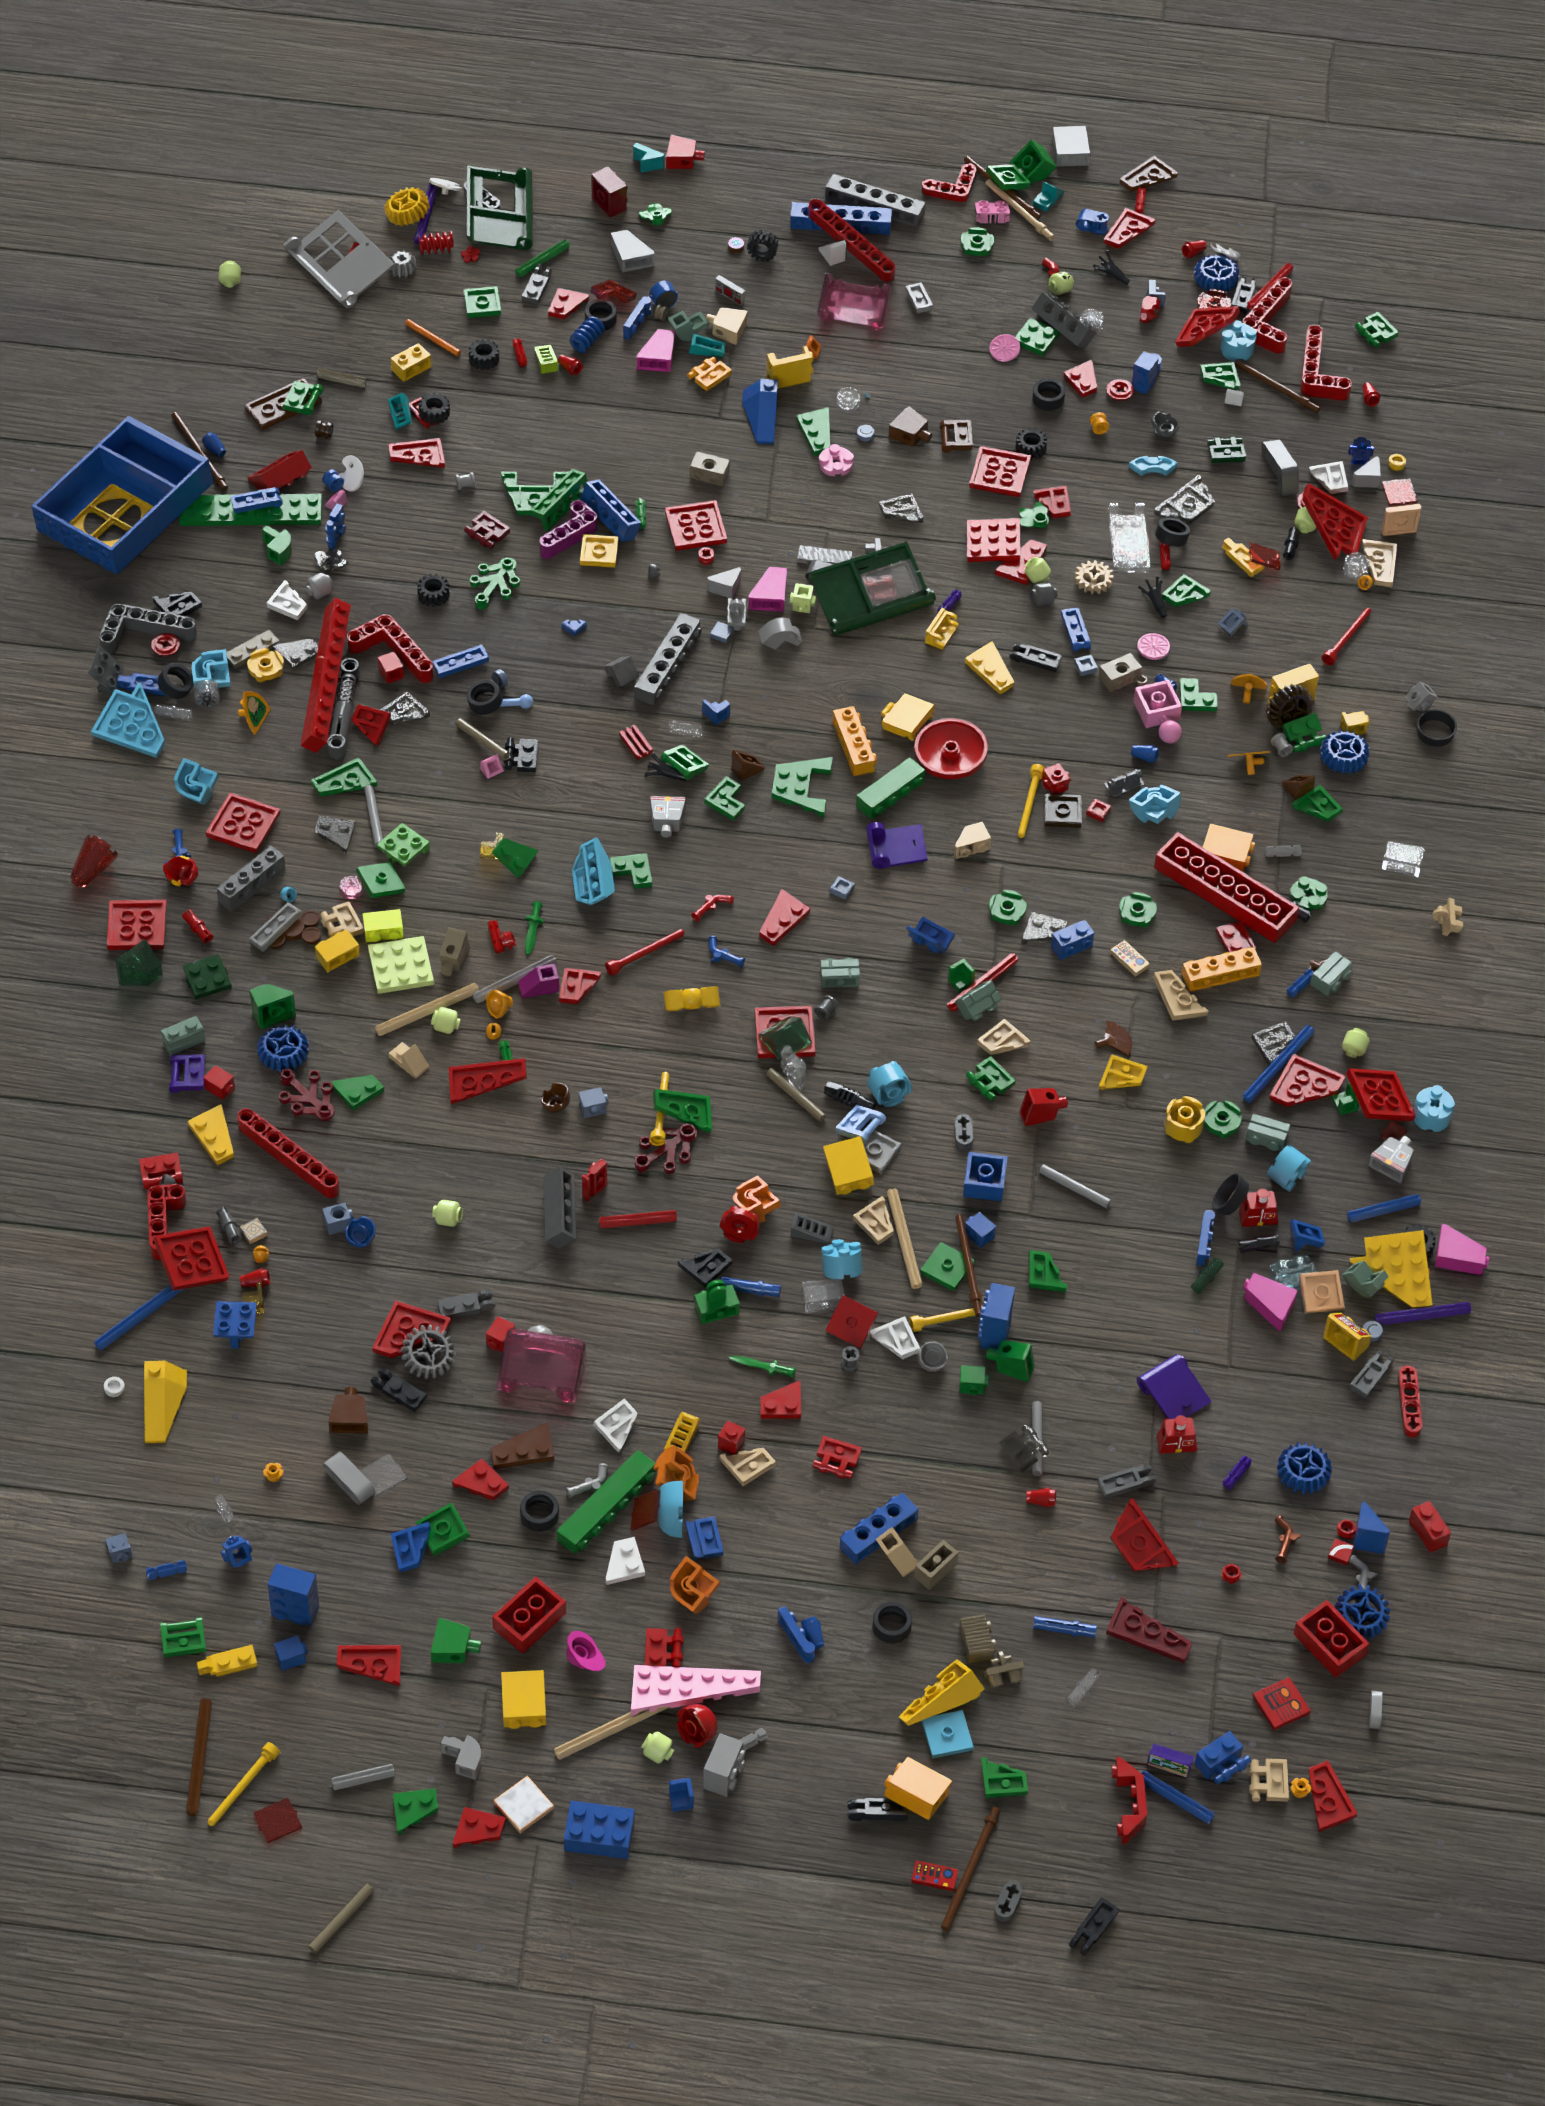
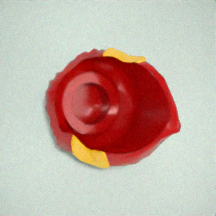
(181, 870)

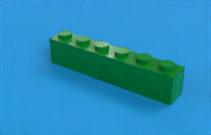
(606, 1502)

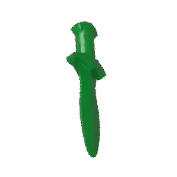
(534, 921)
(771, 1367)

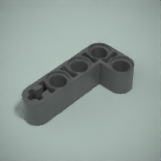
(1283, 467)

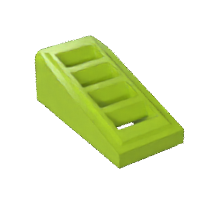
(546, 359)

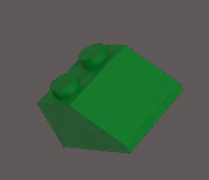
(1034, 162)
(272, 1005)

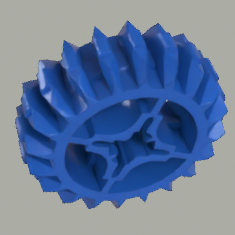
(1216, 273)
(1344, 755)
(280, 1043)
(1296, 1458)
(1380, 1616)

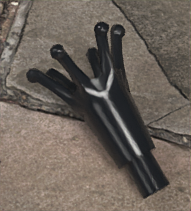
(1111, 269)
(1156, 597)
(663, 769)

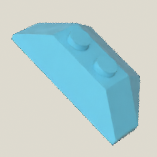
(592, 873)

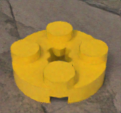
(269, 672)

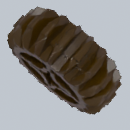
(1288, 705)

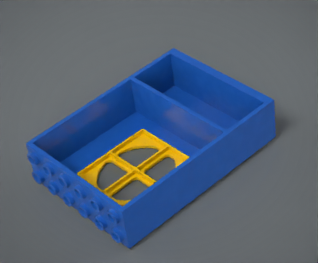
(126, 465)

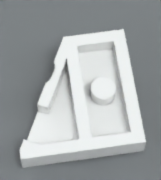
(287, 602)

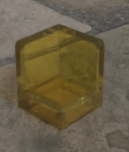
(487, 847)
(255, 1296)

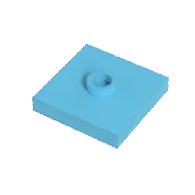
(947, 1734)

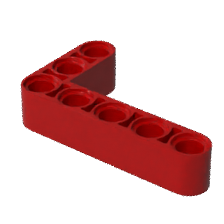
(1263, 312)
(1316, 384)
(388, 630)

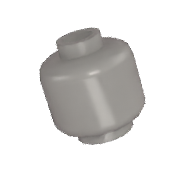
(319, 585)

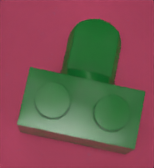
(716, 1302)

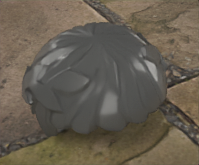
(1164, 424)

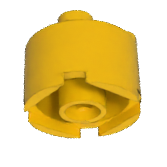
(1184, 1119)

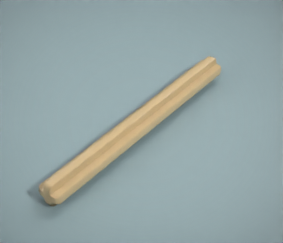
(426, 1009)
(904, 1238)
(602, 1732)

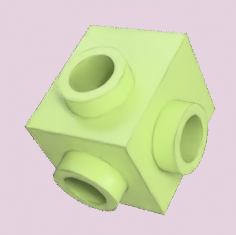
(802, 598)

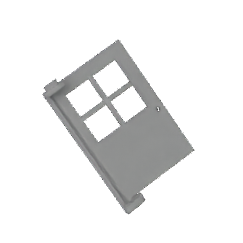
(352, 273)

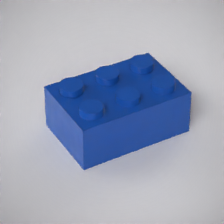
(996, 1315)
(293, 1595)
(599, 1829)

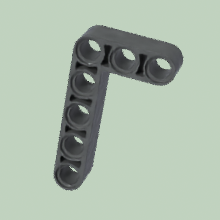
(143, 620)

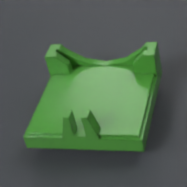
(403, 845)

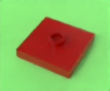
(852, 1321)

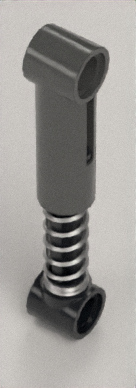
(343, 710)

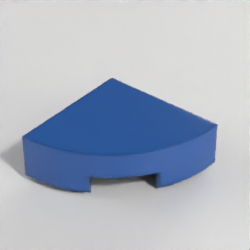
(574, 627)

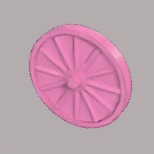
(1004, 347)
(1153, 646)

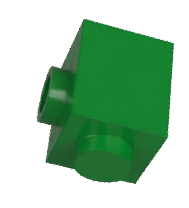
(973, 1380)

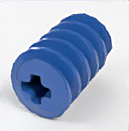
(586, 334)

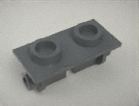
(1125, 783)

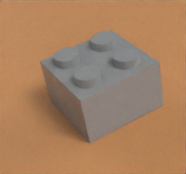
(723, 1765)

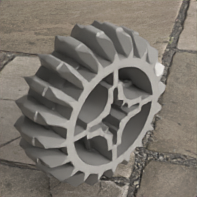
(431, 1368)

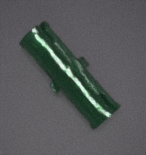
(1207, 1275)

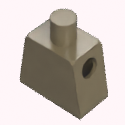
(453, 951)

